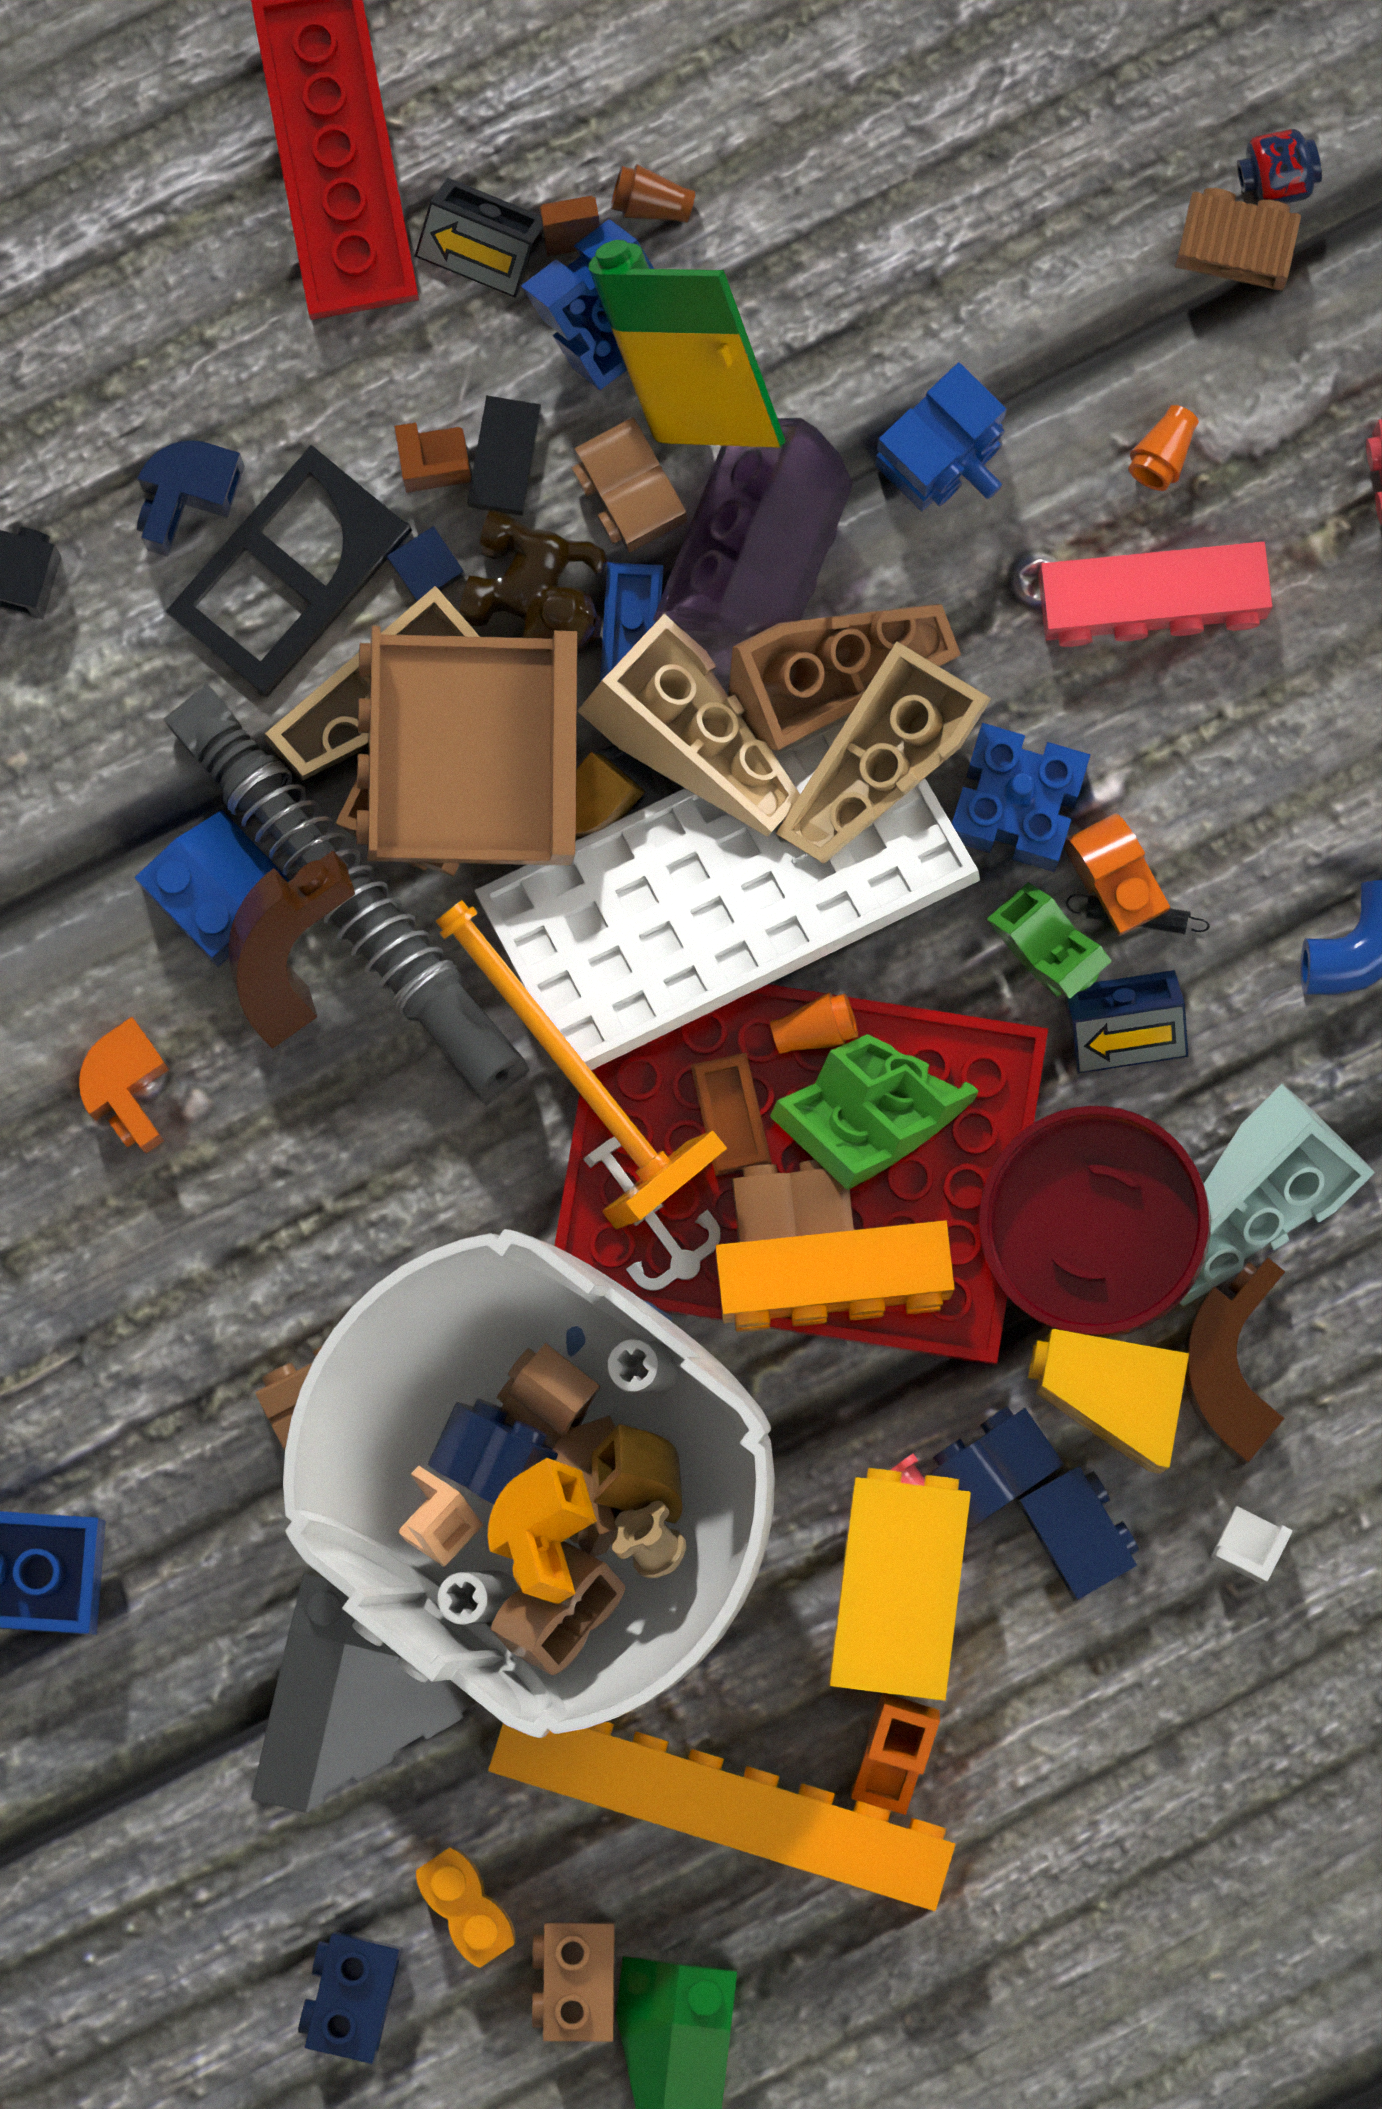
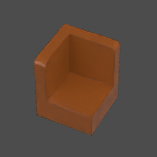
(432, 457)

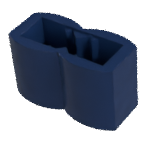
(485, 1450)
(1000, 1463)

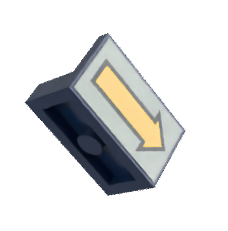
(1128, 1022)

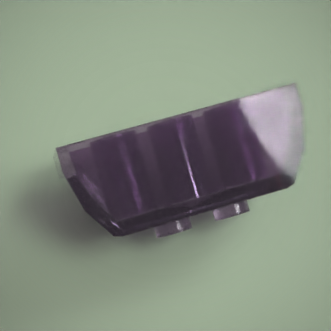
(759, 535)

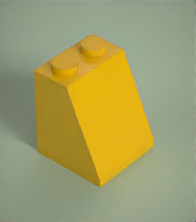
(1114, 1390)

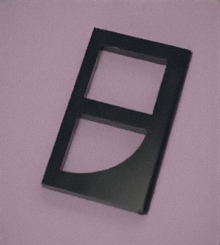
(368, 538)

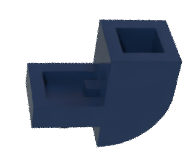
(185, 475)

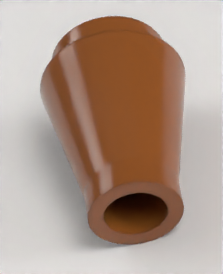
(650, 196)

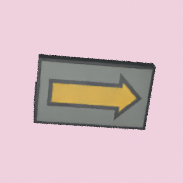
(479, 236)

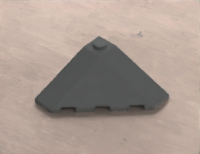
(341, 1705)

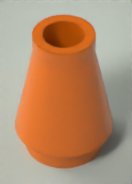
(1163, 450)
(816, 1025)

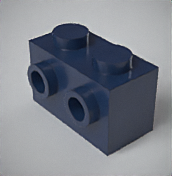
(351, 1996)

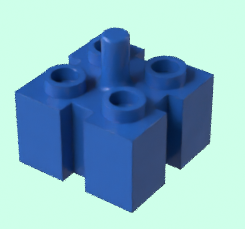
(572, 307)
(944, 438)
(1019, 797)

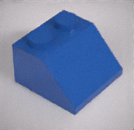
(205, 880)

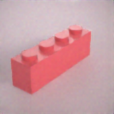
(1154, 593)

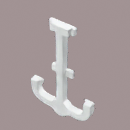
(684, 1263)

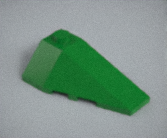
(675, 2031)

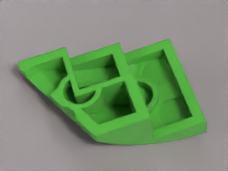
(869, 1109)

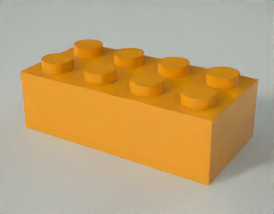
(835, 1273)

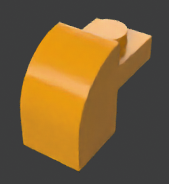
(533, 1519)

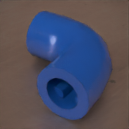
(1347, 961)

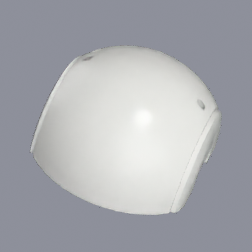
(451, 1334)

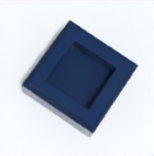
(425, 564)

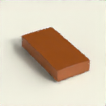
(568, 223)
(732, 1112)

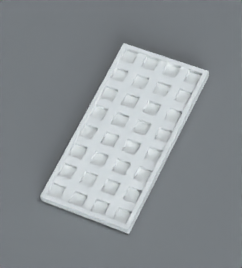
(702, 909)

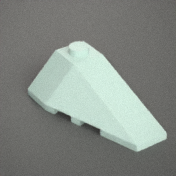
(1271, 1180)

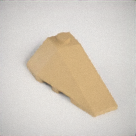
(680, 722)
(891, 741)

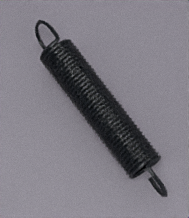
(1172, 920)

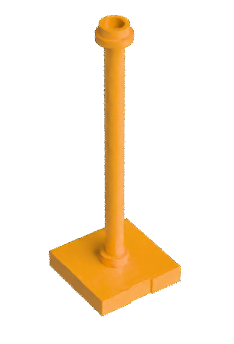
(658, 1172)

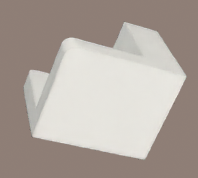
(1251, 1545)

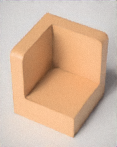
(442, 1521)

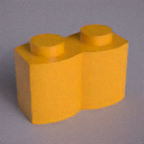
(457, 1893)

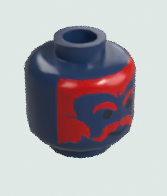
(1280, 167)

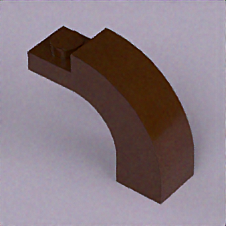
(263, 935)
(1213, 1378)

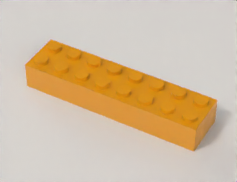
(733, 1809)

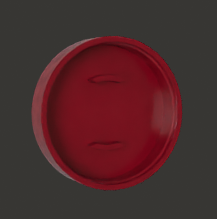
(1095, 1221)

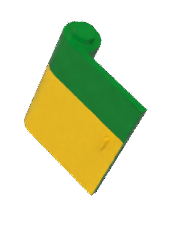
(685, 351)

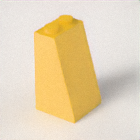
(899, 1585)

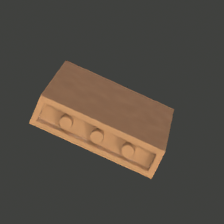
(469, 749)

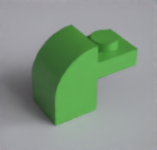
(1048, 942)

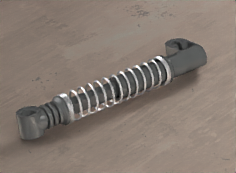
(423, 984)

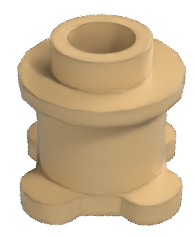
(649, 1540)

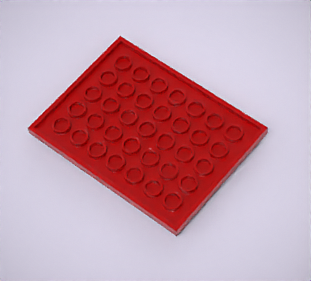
(930, 1184)

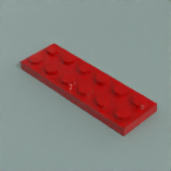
(335, 155)

